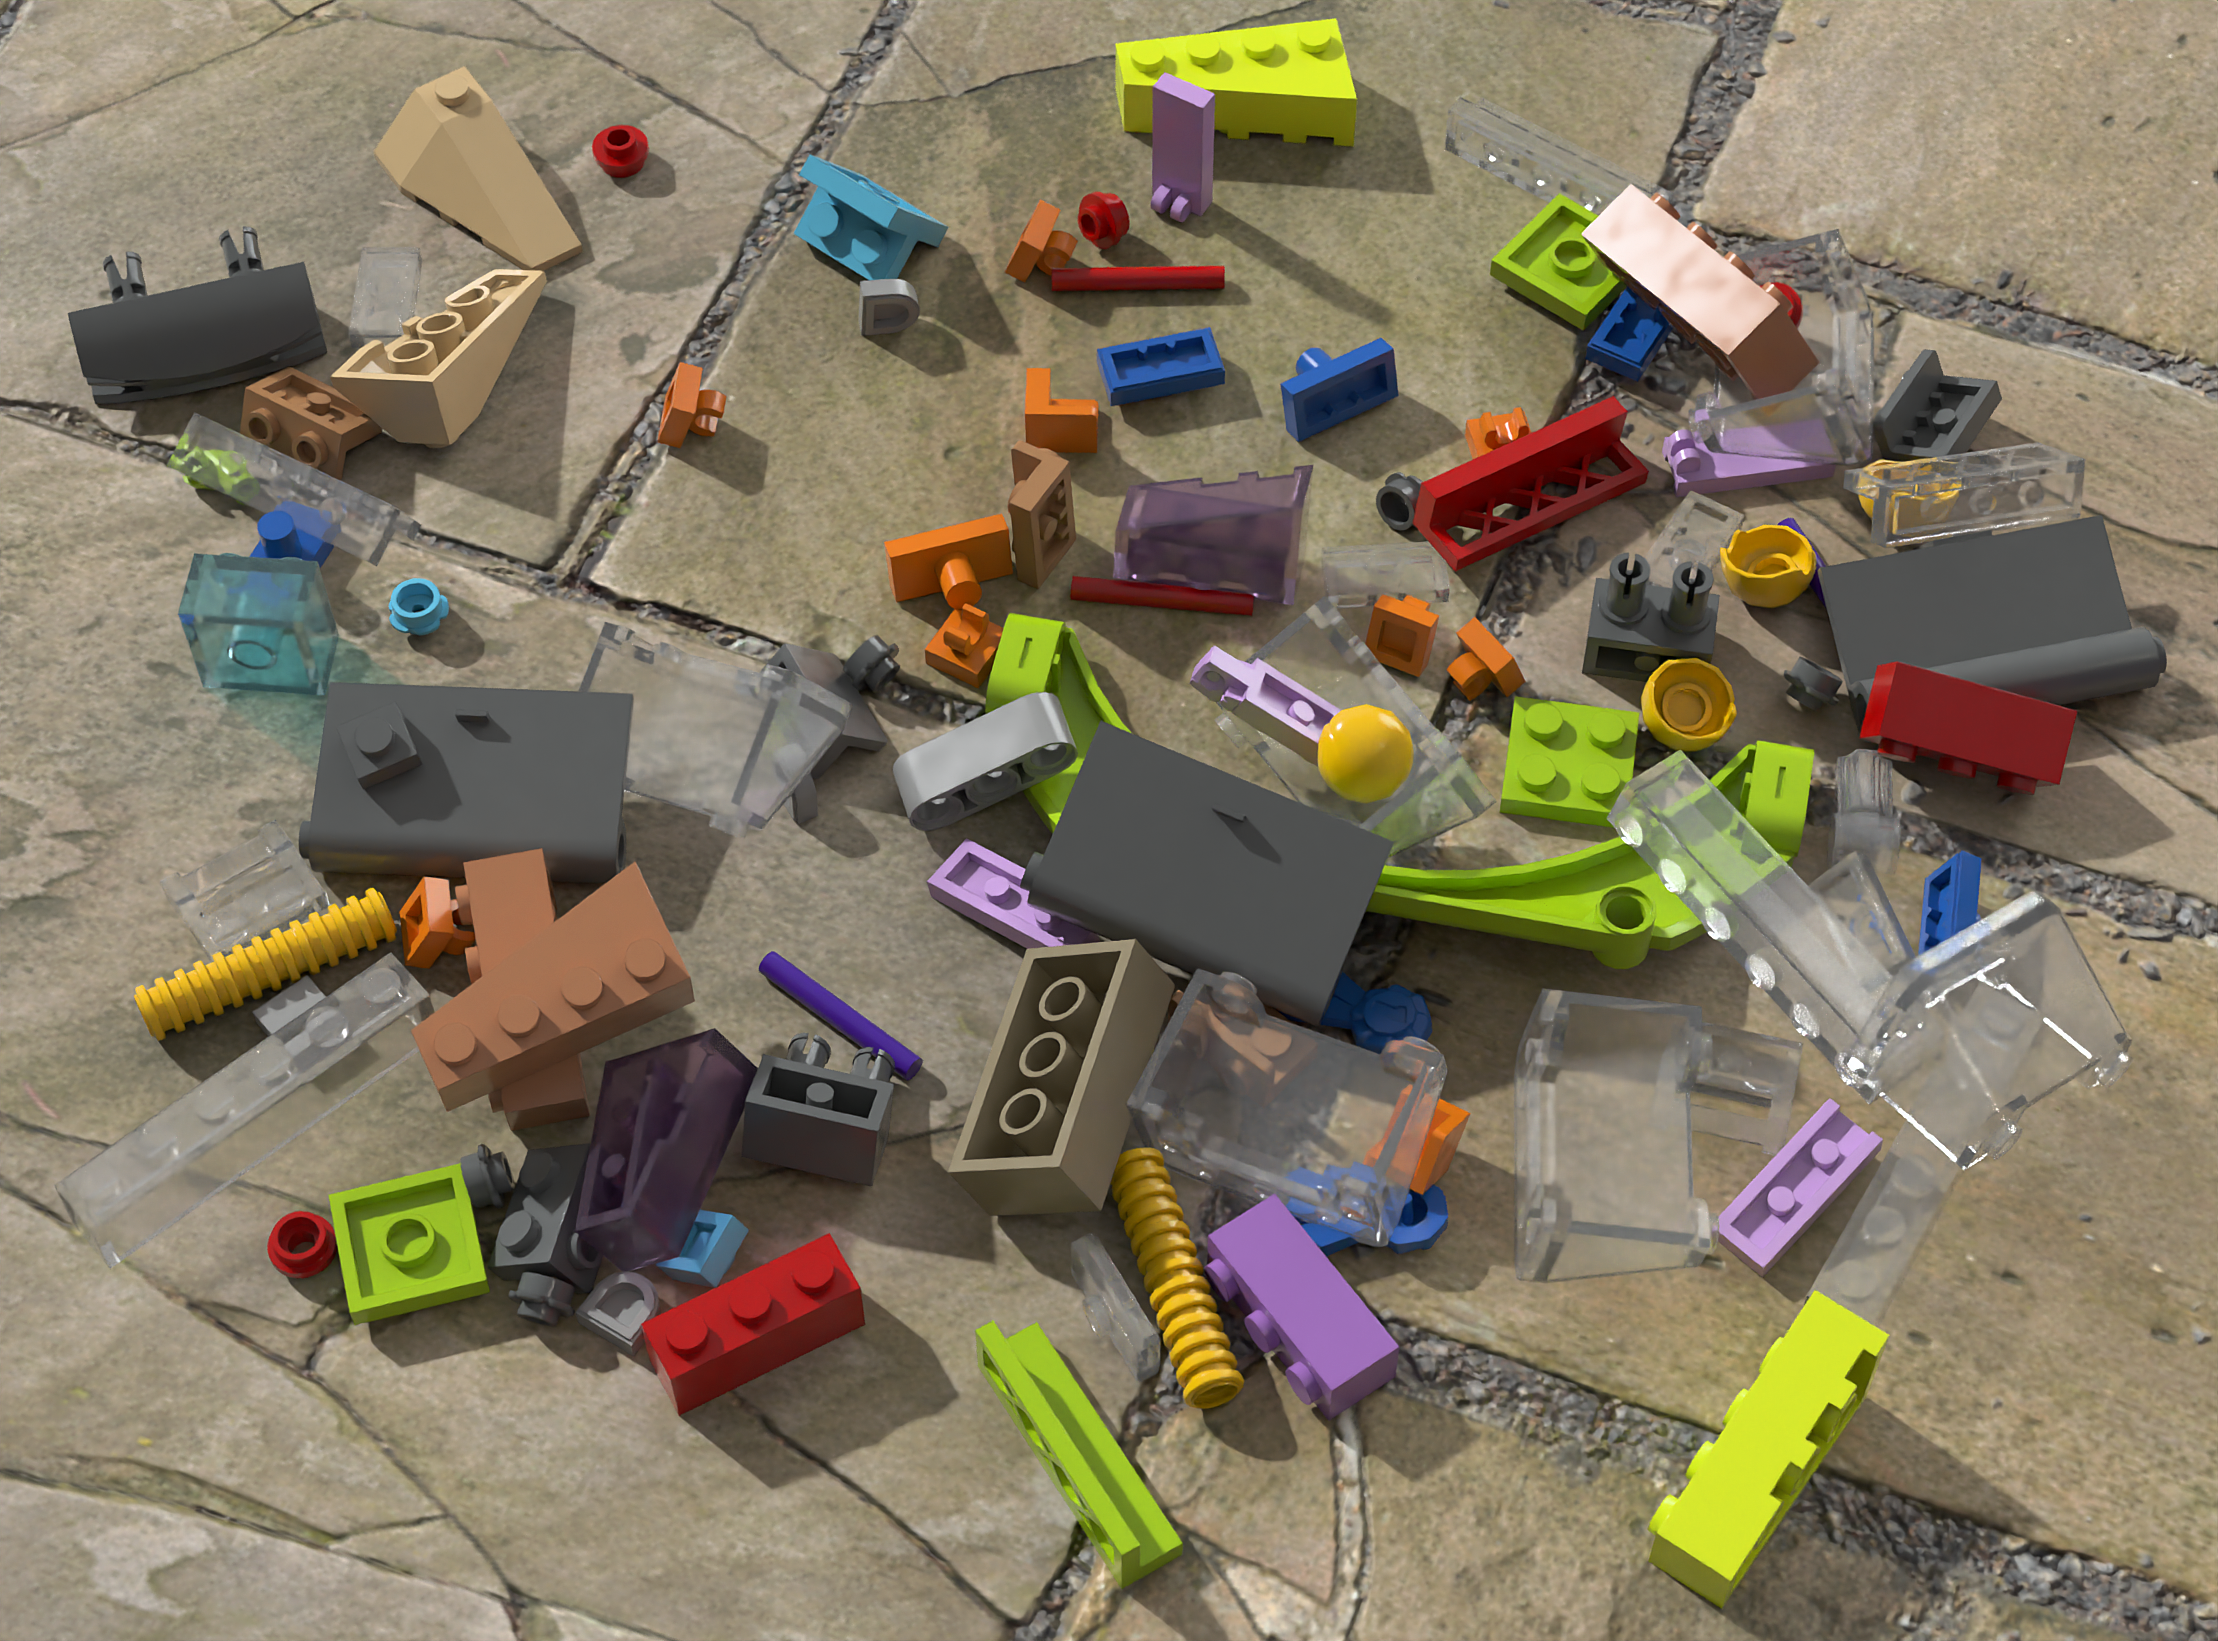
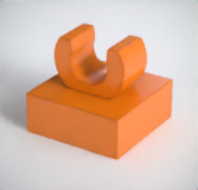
(1041, 244)
(689, 408)
(1495, 431)
(1402, 633)
(965, 645)
(1483, 662)
(429, 922)

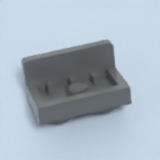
(1933, 412)
(542, 1220)

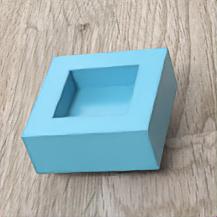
(707, 1250)

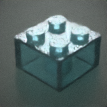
(259, 623)

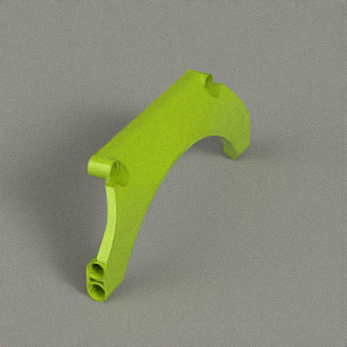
(1583, 900)

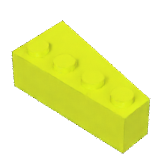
(1262, 80)
(1767, 1450)

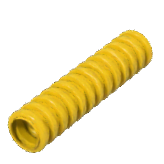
(265, 964)
(1174, 1279)

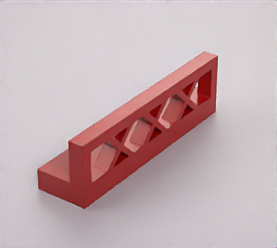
(1523, 467)

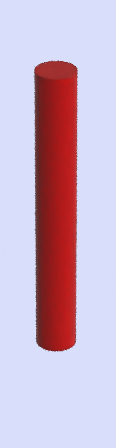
(1138, 278)
(1159, 596)

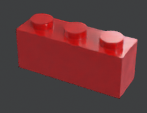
(1967, 727)
(754, 1324)

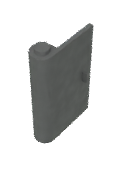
(2001, 610)
(494, 781)
(1208, 871)

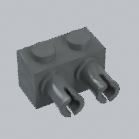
(1645, 625)
(820, 1116)

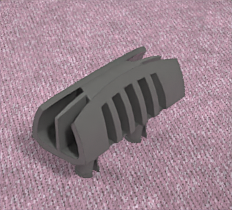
(198, 332)

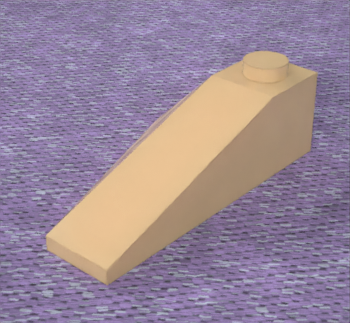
(468, 165)
(444, 365)

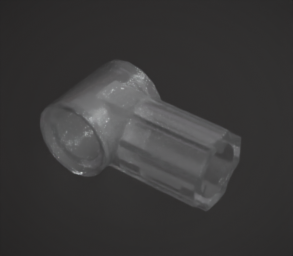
(1864, 812)

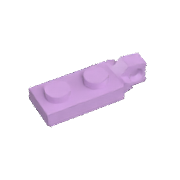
(1265, 700)

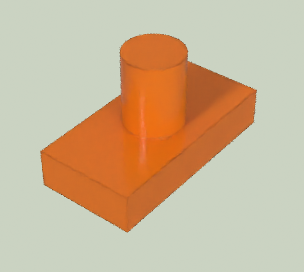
(950, 560)

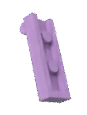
(1182, 147)
(1710, 472)
(990, 893)
(1796, 1187)

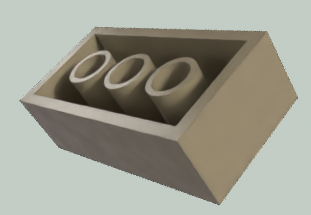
(1060, 1079)

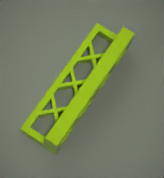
(1077, 1452)

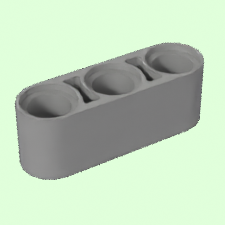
(984, 761)

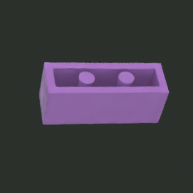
(1300, 1308)

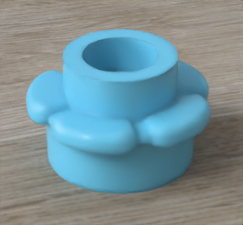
(414, 596)

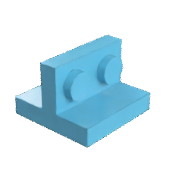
(862, 221)

